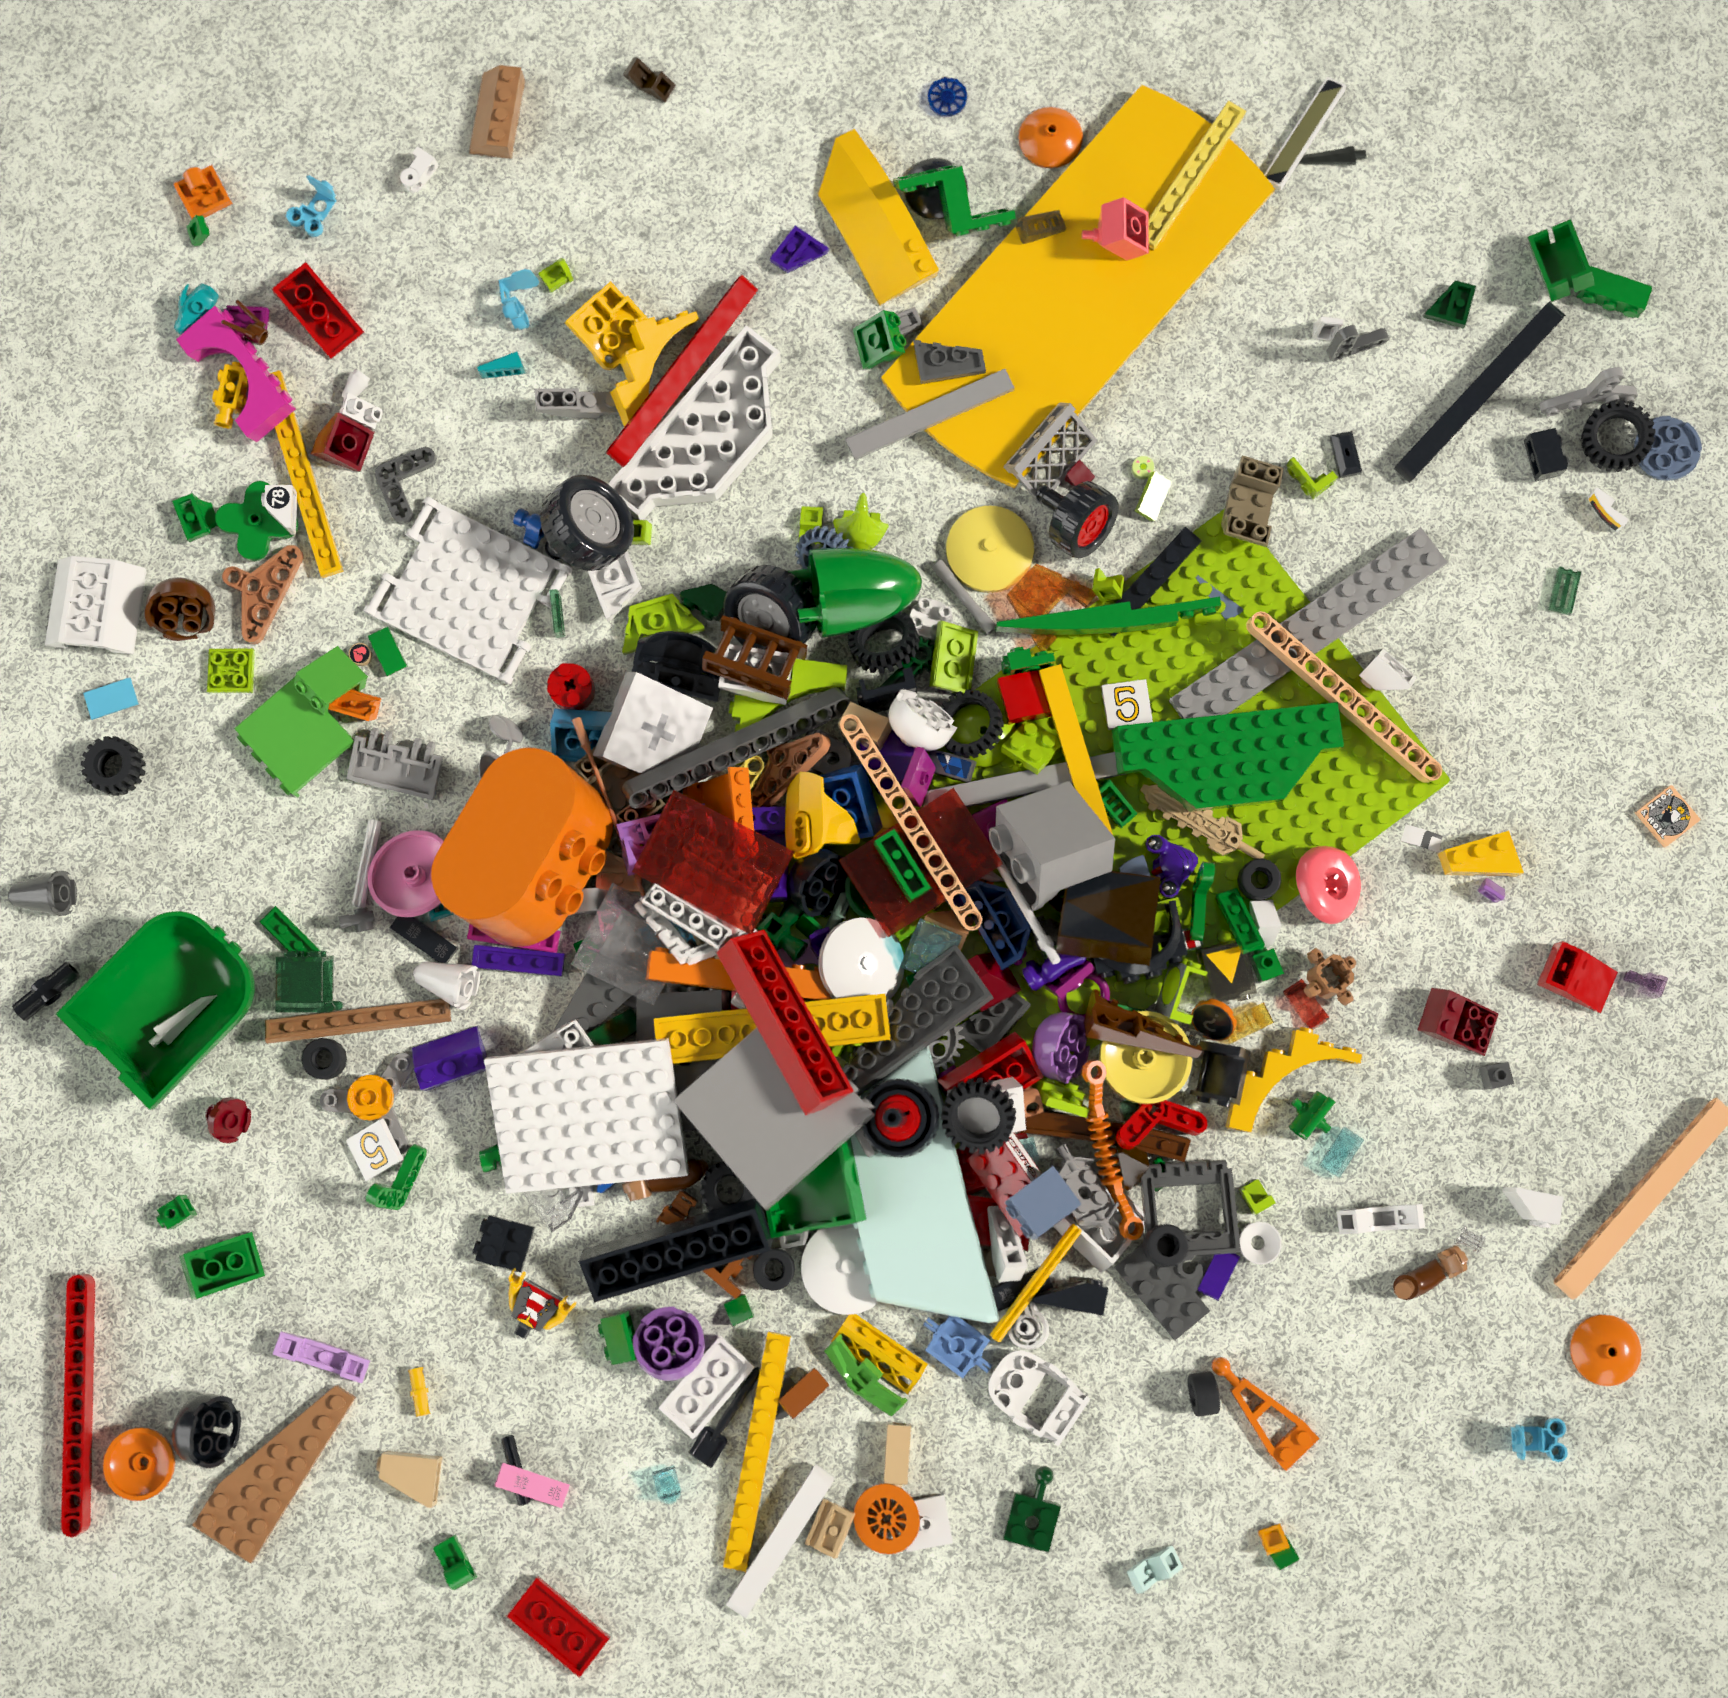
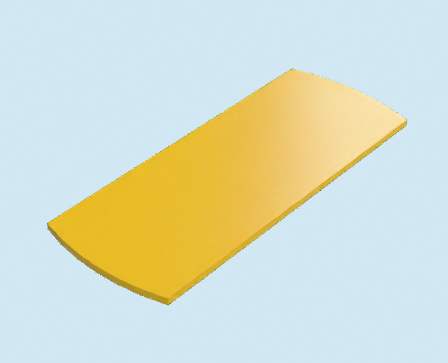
(1064, 306)

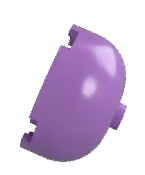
(1052, 1044)
(668, 1331)

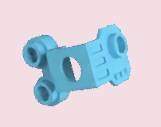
(308, 214)
(512, 306)
(1543, 1440)

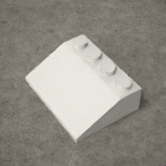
(1092, 1241)

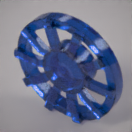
(947, 96)

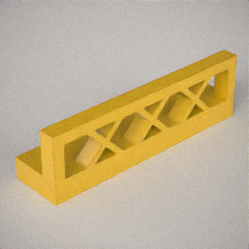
(882, 1349)

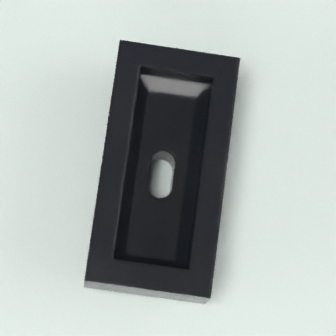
(1346, 465)

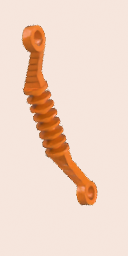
(1111, 1181)

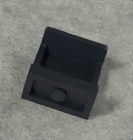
(882, 697)
(1221, 1074)

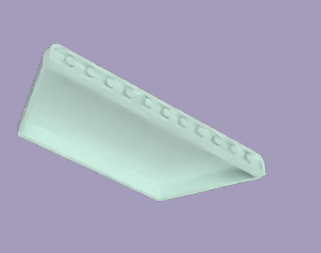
(920, 1222)

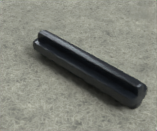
(512, 1458)

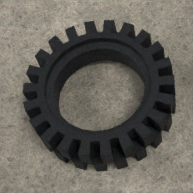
(1622, 411)
(889, 658)
(960, 1133)

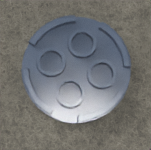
(1673, 451)

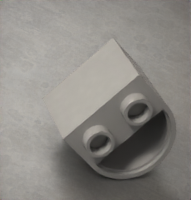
(1051, 842)

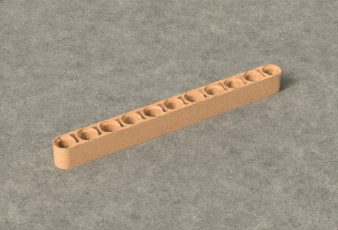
(1354, 701)
(902, 814)
(1643, 1199)

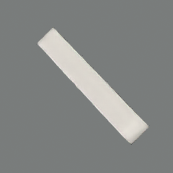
(780, 1541)

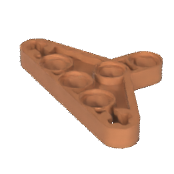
(267, 578)
(777, 771)

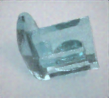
(667, 1485)

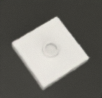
(934, 1523)

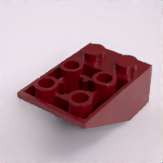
(1458, 1020)

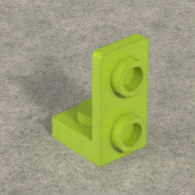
(1309, 486)

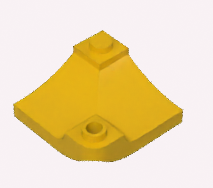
(605, 324)

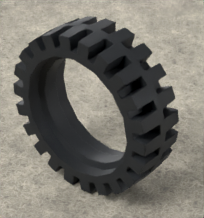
(993, 731)

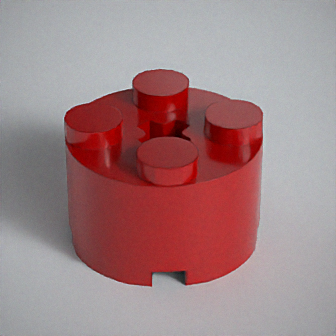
(567, 675)

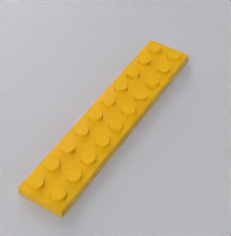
(716, 1033)

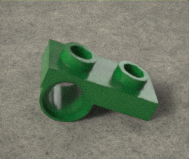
(455, 1563)

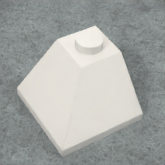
(1386, 674)

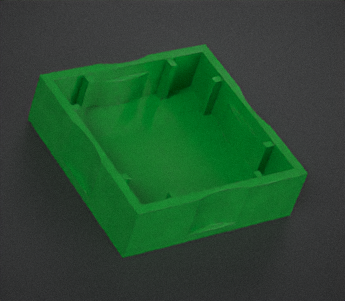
(822, 1199)

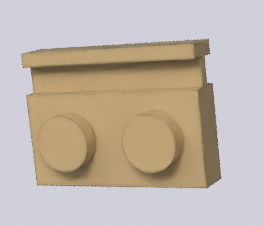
(830, 1528)

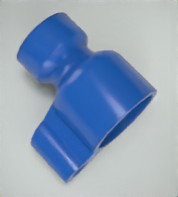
(532, 525)

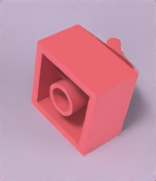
(1121, 229)

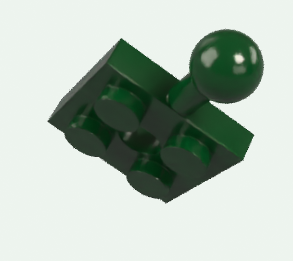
(1025, 1506)

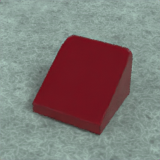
(1078, 474)

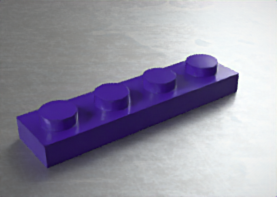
(518, 960)

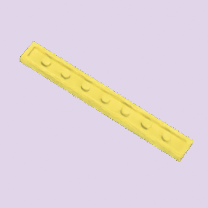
(1193, 172)

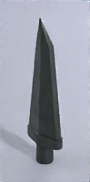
(1337, 156)

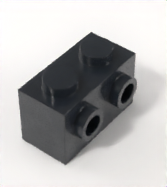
(1545, 454)

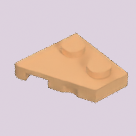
(615, 872)

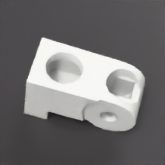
(419, 171)

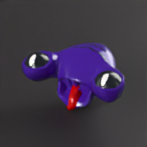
(1172, 865)

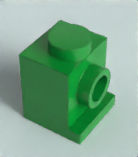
(183, 1212)

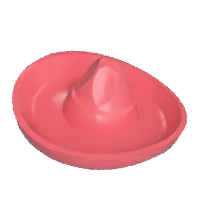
(1328, 883)

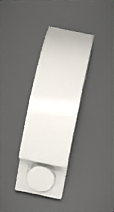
(1380, 1218)

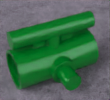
(1311, 1115)

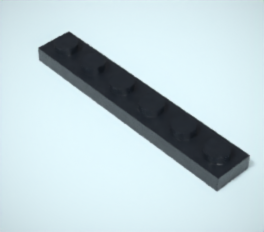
(1160, 570)

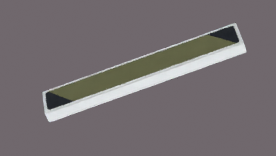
(1304, 132)

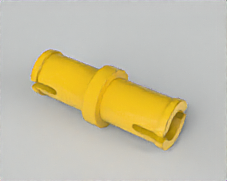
(419, 1392)

